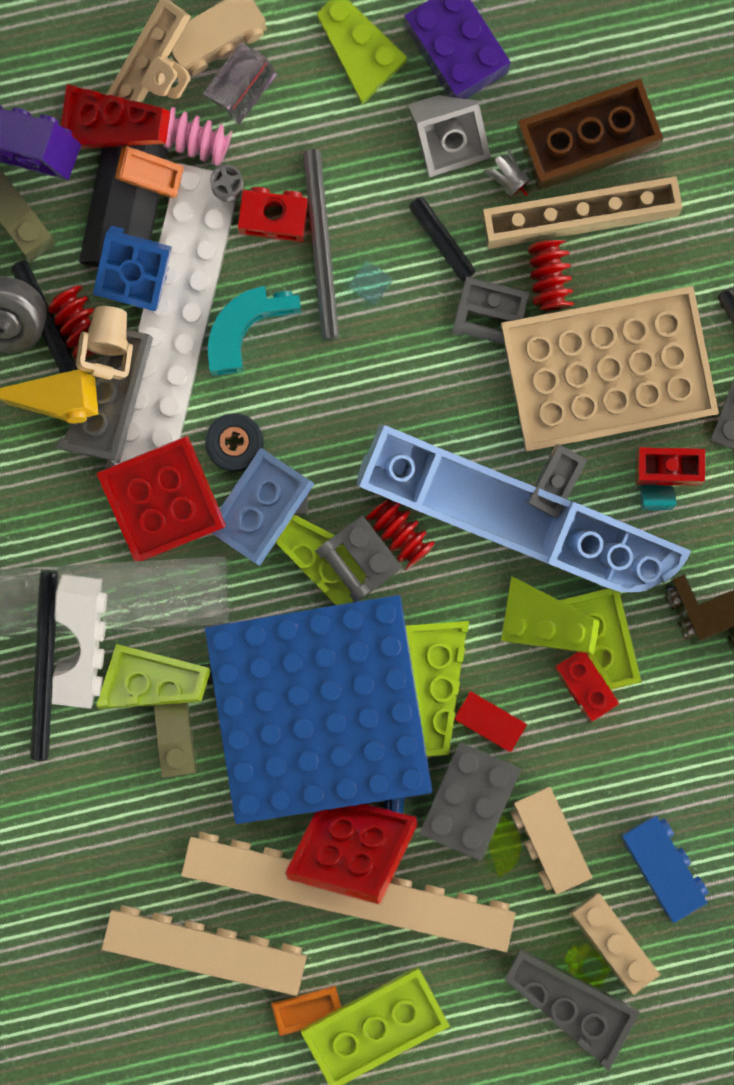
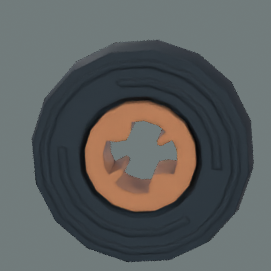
(223, 429)

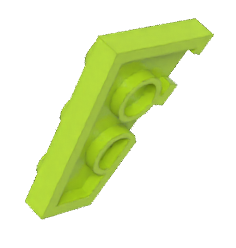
(300, 543)

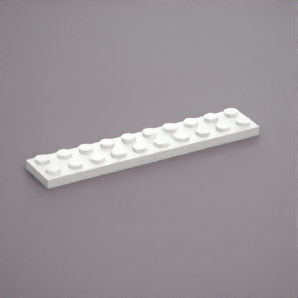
(198, 232)

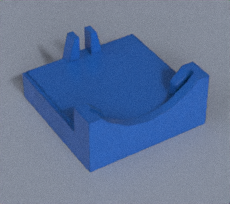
(132, 269)

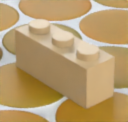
(217, 34)
(550, 841)
(614, 943)

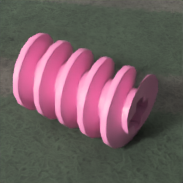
(197, 138)

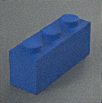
(665, 868)

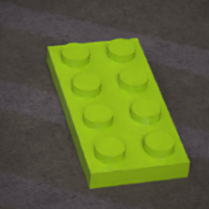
(375, 1028)

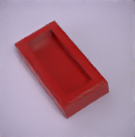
(490, 721)

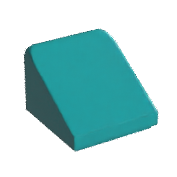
(657, 497)

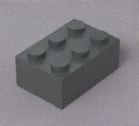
(470, 801)

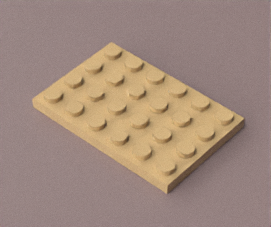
(609, 368)

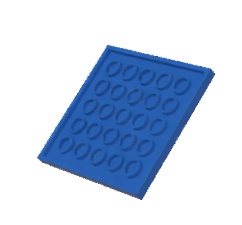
(318, 709)

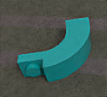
(236, 319)

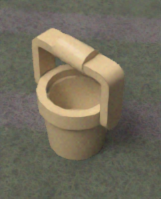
(106, 337)

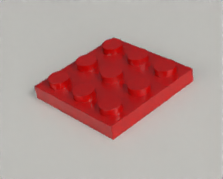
(161, 499)
(352, 851)

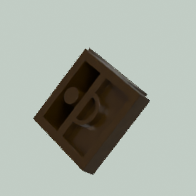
(700, 620)

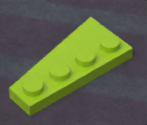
(436, 663)

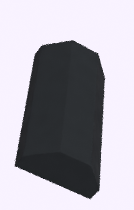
(118, 204)

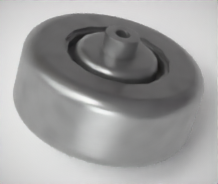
(21, 315)

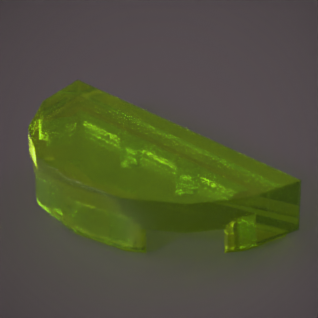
(505, 846)

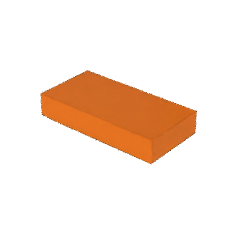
(149, 172)
(304, 1009)

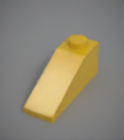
(62, 396)

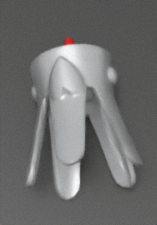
(514, 179)

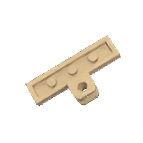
(148, 62)

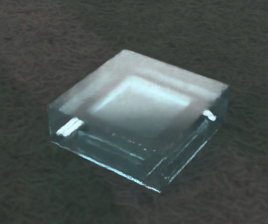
(370, 283)

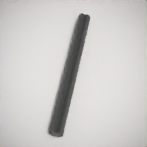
(321, 244)

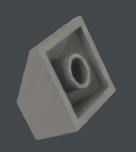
(449, 133)

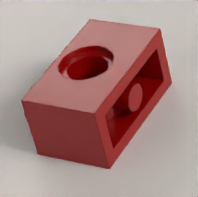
(287, 227)
(670, 466)
(586, 686)

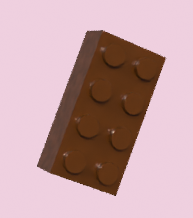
(589, 134)

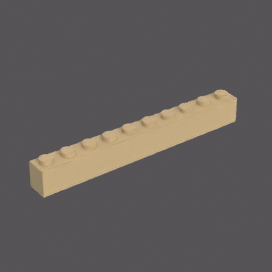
(401, 906)

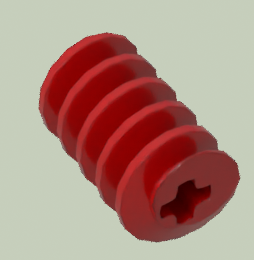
(549, 275)
(72, 316)
(400, 532)

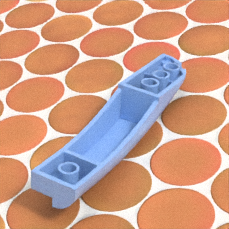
(498, 511)

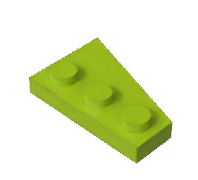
(360, 46)
(546, 622)
(614, 647)
(150, 679)

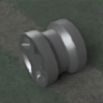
(225, 176)

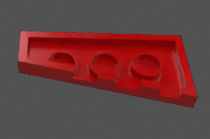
(112, 121)

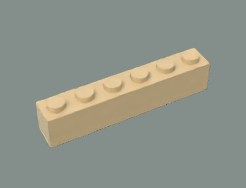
(581, 212)
(205, 951)

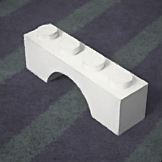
(79, 608)

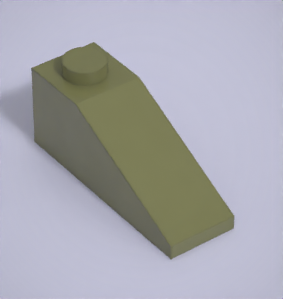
(22, 222)
(175, 740)

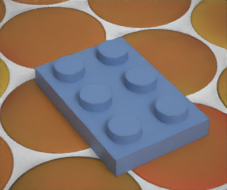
(261, 506)

